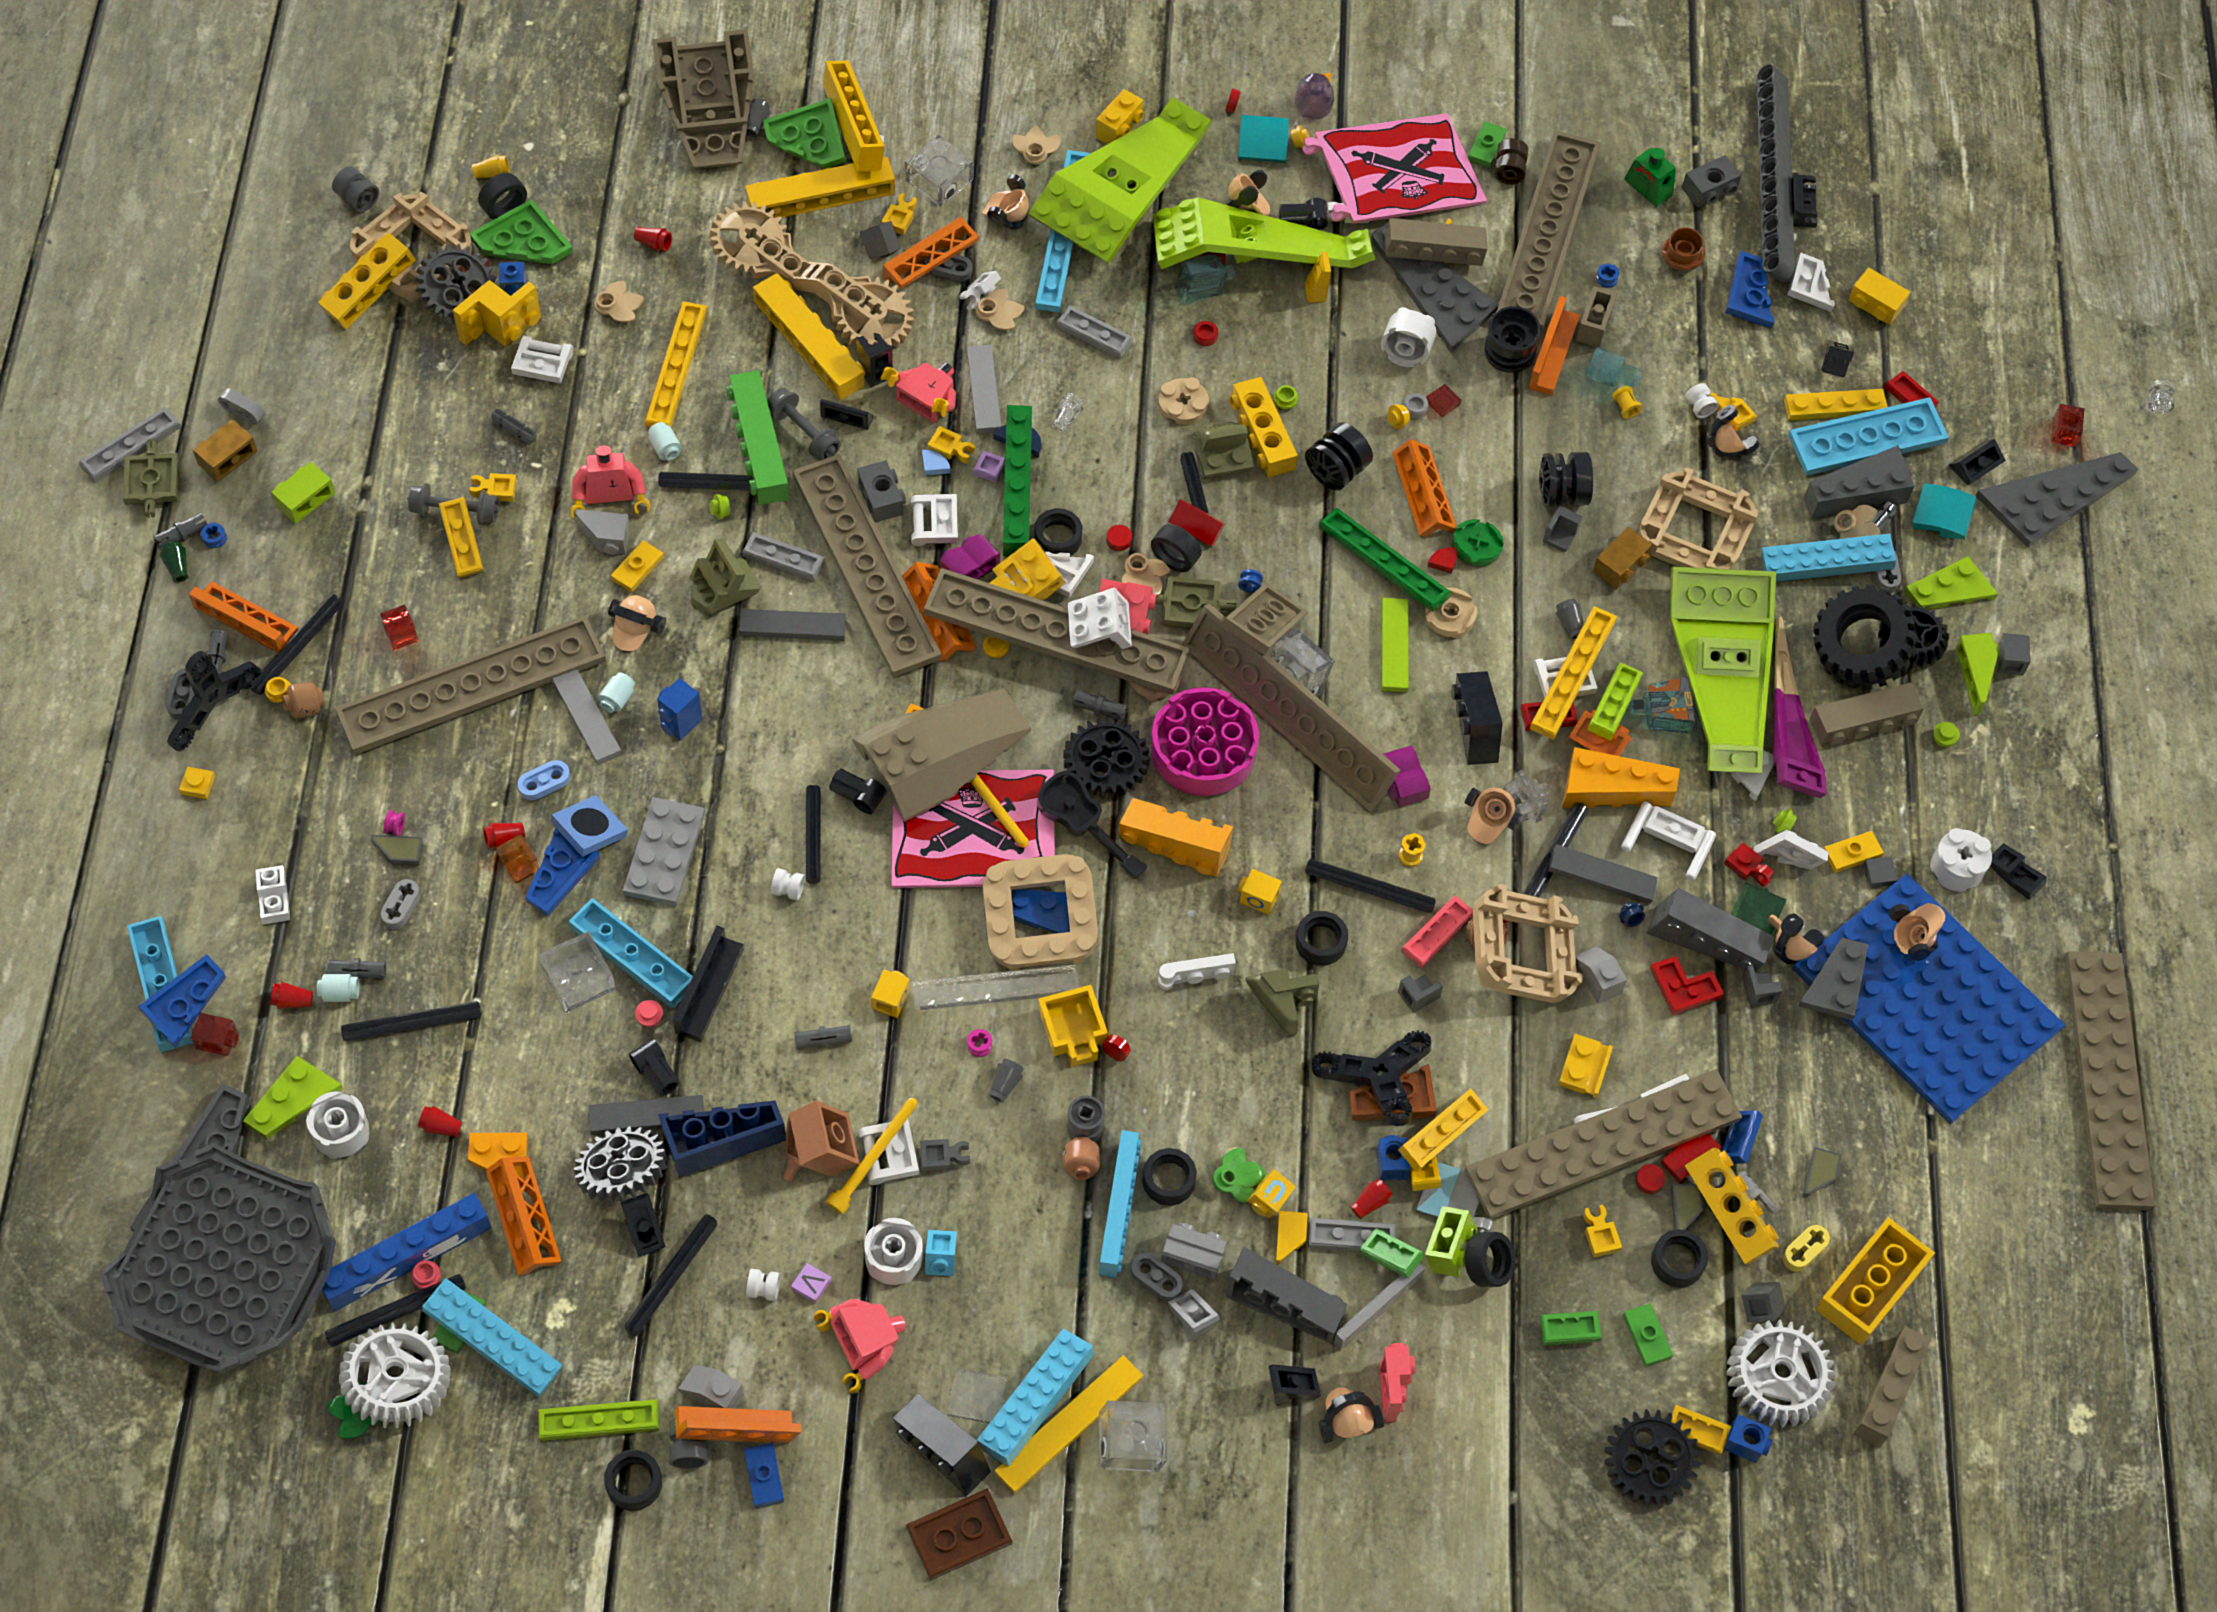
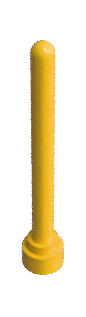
(1000, 812)
(840, 1199)

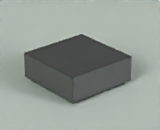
(1880, 872)

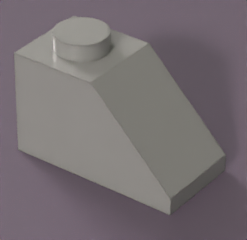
(605, 530)
(1601, 973)
(712, 1388)

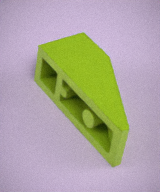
(1977, 661)

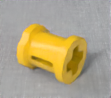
(1627, 402)
(1412, 842)

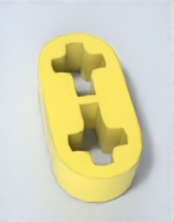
(1801, 1243)

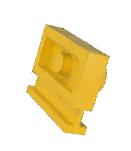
(1585, 1065)

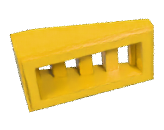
(1318, 280)

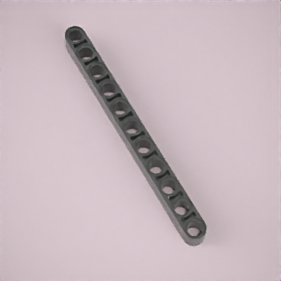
(1775, 174)

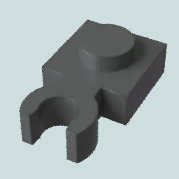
(938, 1154)

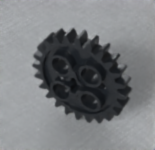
(1107, 757)
(1641, 1481)

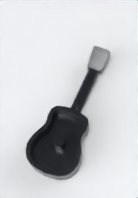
(1067, 802)

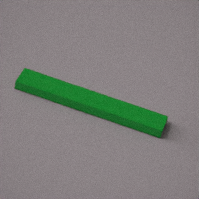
(1385, 559)

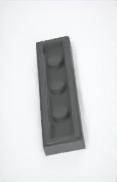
(792, 624)
(1603, 874)
(639, 1113)

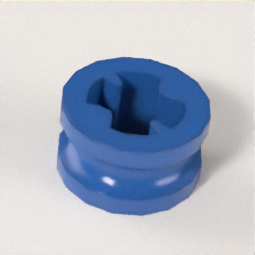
(1612, 271)
(216, 542)
(1250, 580)

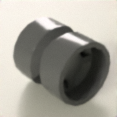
(355, 189)
(1086, 1118)
(686, 1452)

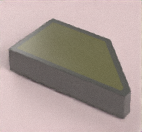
(399, 849)
(1821, 1171)
(1686, 1204)

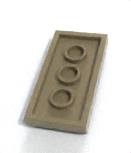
(1264, 619)

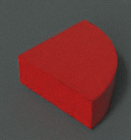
(1443, 559)

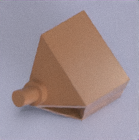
(819, 1140)

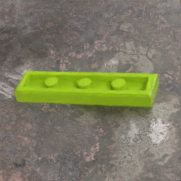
(1394, 645)
(1615, 701)
(598, 1420)

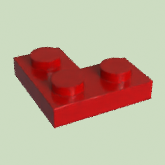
(1684, 993)

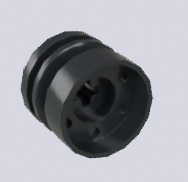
(1512, 339)
(1339, 456)
(1564, 479)

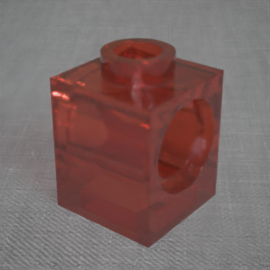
(2067, 425)
(399, 627)
(215, 1034)

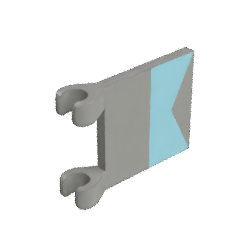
(1454, 1193)

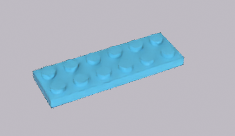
(1862, 435)

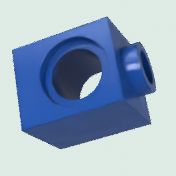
(512, 276)
(1392, 1169)
(1737, 1445)

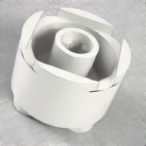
(1408, 337)
(1961, 860)
(340, 1139)
(888, 1266)

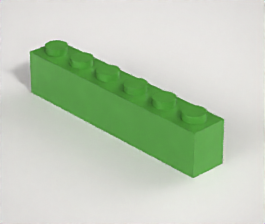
(758, 437)

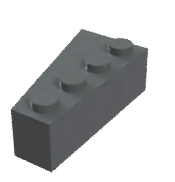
(1862, 483)
(1709, 931)
(1284, 1296)

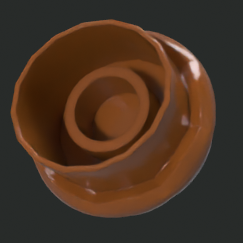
(1683, 249)

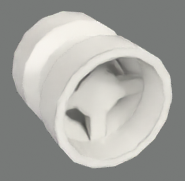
(1700, 398)
(786, 884)
(763, 1285)

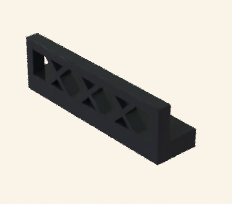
(707, 986)

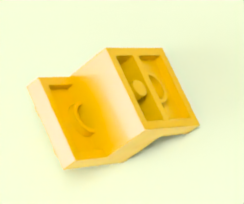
(497, 313)

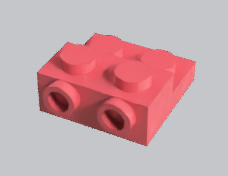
(1140, 601)
(1395, 1374)

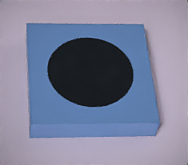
(589, 825)

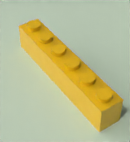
(853, 116)
(821, 189)
(809, 336)

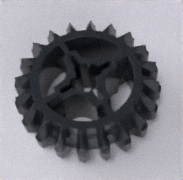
(1927, 628)

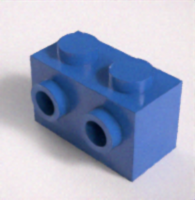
(679, 709)

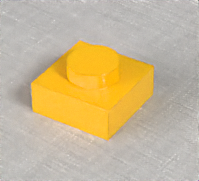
(197, 783)

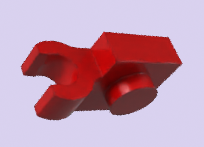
(1748, 863)

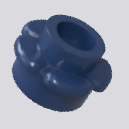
(1632, 914)

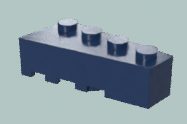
(720, 1134)

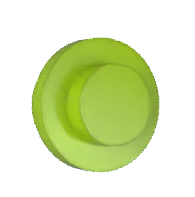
(1285, 397)
(719, 506)
(1946, 734)
(1784, 820)

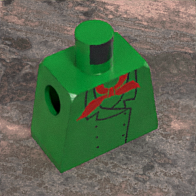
(1652, 176)

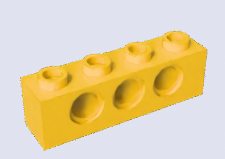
(365, 293)
(1254, 394)
(1703, 1171)

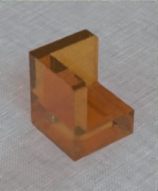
(518, 859)

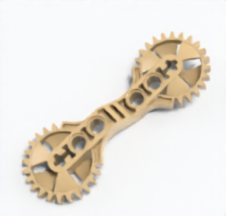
(757, 239)

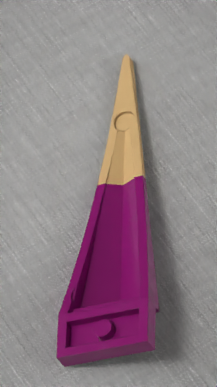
(1793, 745)

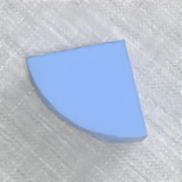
(934, 463)

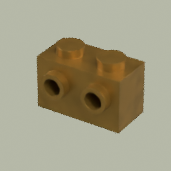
(225, 450)
(1623, 558)

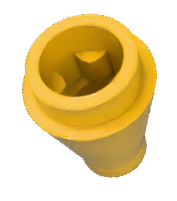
(491, 167)

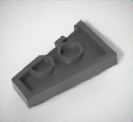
(1839, 981)

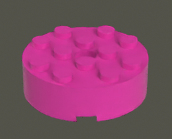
(1204, 741)

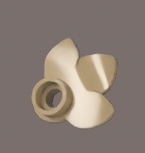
(1035, 145)
(621, 303)
(1001, 310)
(1861, 522)
(1148, 574)

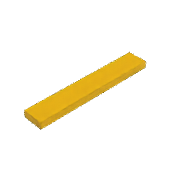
(676, 364)
(1573, 672)
(1069, 1424)

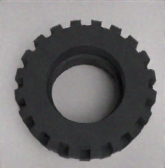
(1861, 605)

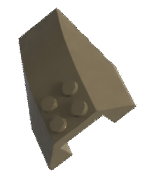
(708, 95)
(941, 748)

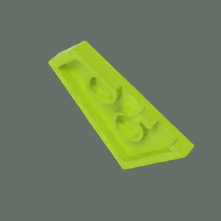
(1951, 585)
(289, 1097)

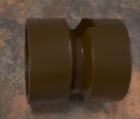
(1511, 161)

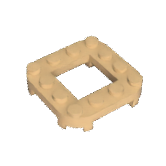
(399, 216)
(1703, 494)
(1040, 949)
(1496, 970)

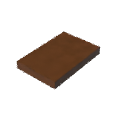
(959, 1534)

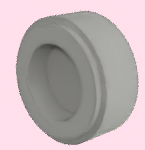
(1416, 405)

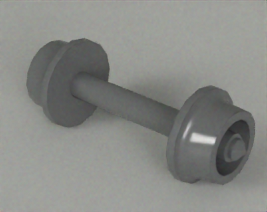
(823, 443)
(421, 499)

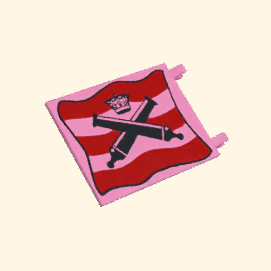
(1397, 168)
(965, 838)

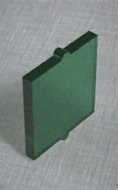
(1757, 905)

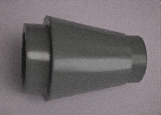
(758, 112)
(1570, 616)
(1006, 1078)

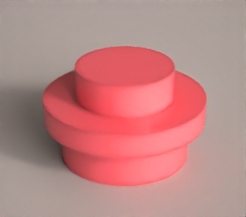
(649, 1013)
(425, 1274)

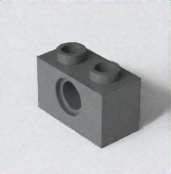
(1711, 181)
(881, 504)

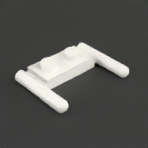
(1674, 831)

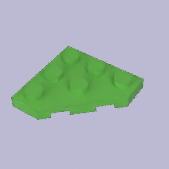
(809, 134)
(522, 235)

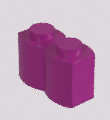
(973, 558)
(1411, 783)

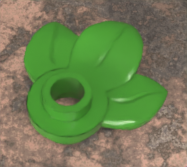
(1241, 1173)

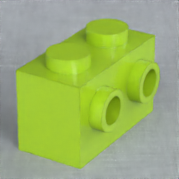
(303, 492)
(1449, 1241)

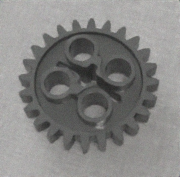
(436, 291)
(620, 1164)

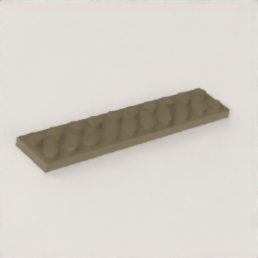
(1550, 224)
(866, 565)
(1046, 630)
(469, 684)
(1292, 710)
(2109, 1081)
(1602, 1144)

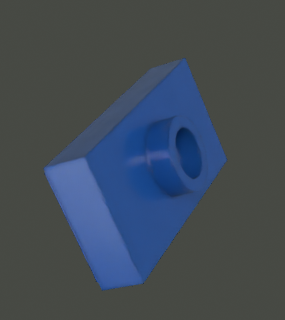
(1742, 1136)
(764, 1475)

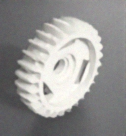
(1760, 1378)
(382, 1391)

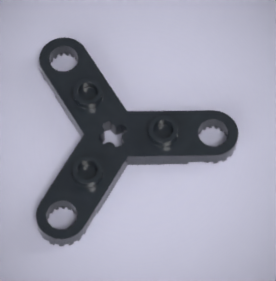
(208, 690)
(1364, 1070)

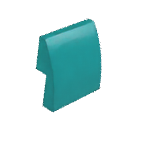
(1263, 138)
(1944, 511)

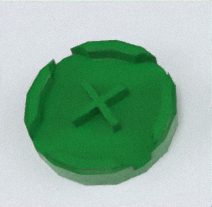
(1478, 542)

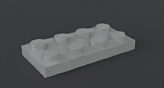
(664, 851)

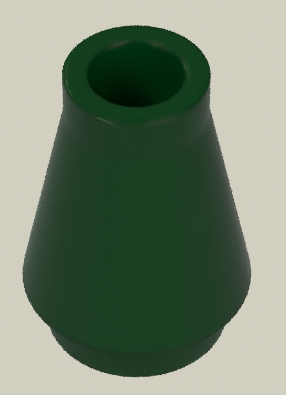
(175, 560)

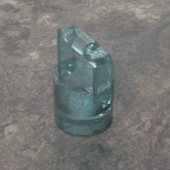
(1609, 368)

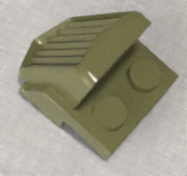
(1222, 449)
(721, 579)
(1281, 993)

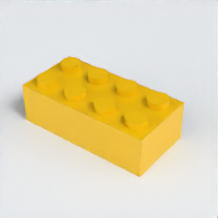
(1874, 1281)

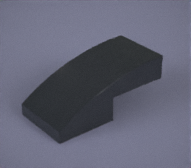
(2012, 869)

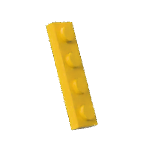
(1833, 404)
(1443, 1130)

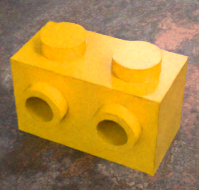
(1119, 117)
(1879, 296)

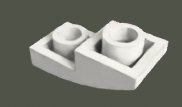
(272, 894)

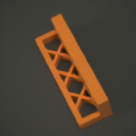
(914, 256)
(1554, 349)
(1422, 489)
(242, 622)
(944, 633)
(517, 1214)
(735, 1424)

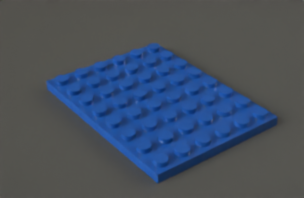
(1941, 1021)

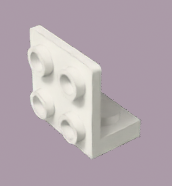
(1099, 618)

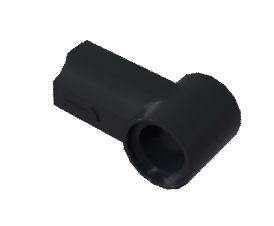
(1311, 213)
(864, 793)
(652, 1062)

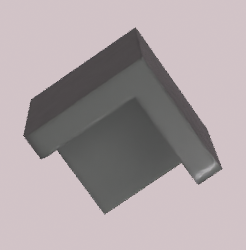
(880, 240)
(1562, 529)
(2013, 654)
(1760, 987)
(1419, 992)
(1763, 1302)

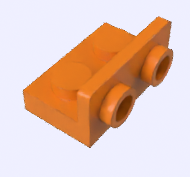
(1598, 743)

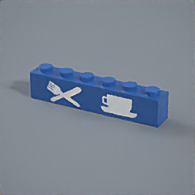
(404, 1250)

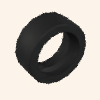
(495, 188)
(1059, 517)
(1176, 548)
(1328, 920)
(1176, 1157)
(1690, 1241)
(1476, 1262)
(622, 1460)

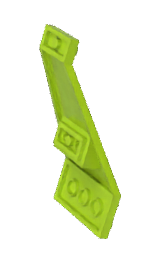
(1101, 209)
(1209, 226)
(1729, 616)

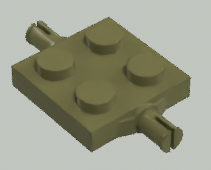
(151, 478)
(1186, 598)

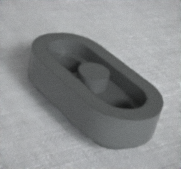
(951, 267)
(178, 694)
(1157, 1277)

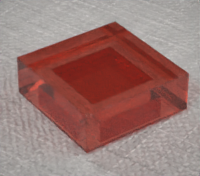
(1443, 400)

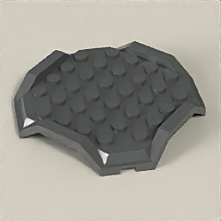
(221, 1261)

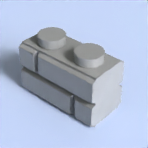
(1194, 1250)

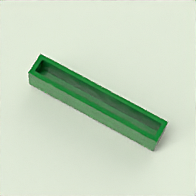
(1017, 478)

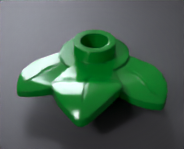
(351, 1424)

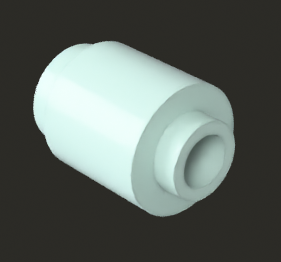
(664, 441)
(616, 693)
(338, 988)

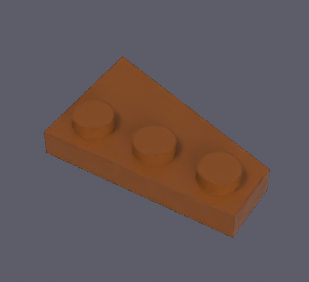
(1418, 1090)

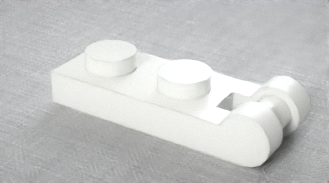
(1196, 970)

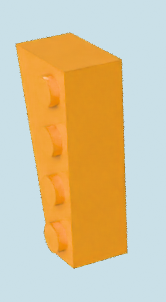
(1617, 781)
(1177, 836)

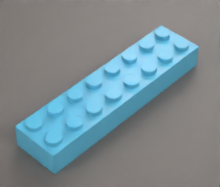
(1829, 557)
(632, 953)
(155, 966)
(1120, 1204)
(492, 1337)
(1035, 1397)

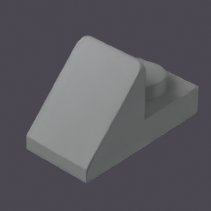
(1194, 1314)

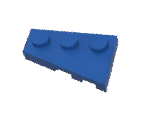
(1748, 291)
(558, 874)
(1041, 910)
(181, 1000)

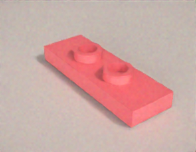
(1437, 931)

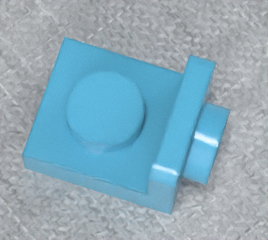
(940, 1253)

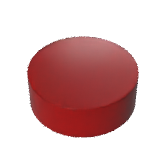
(1233, 101)
(1205, 333)
(1119, 537)
(1116, 1047)
(1650, 1179)

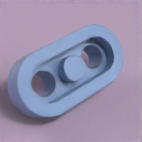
(543, 780)

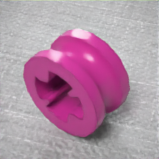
(394, 823)
(985, 1048)

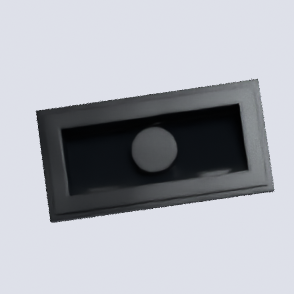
(845, 414)
(1978, 461)

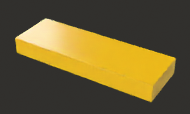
(461, 537)

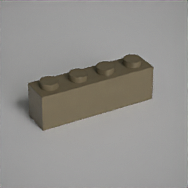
(1436, 242)
(1866, 714)
(1892, 1386)

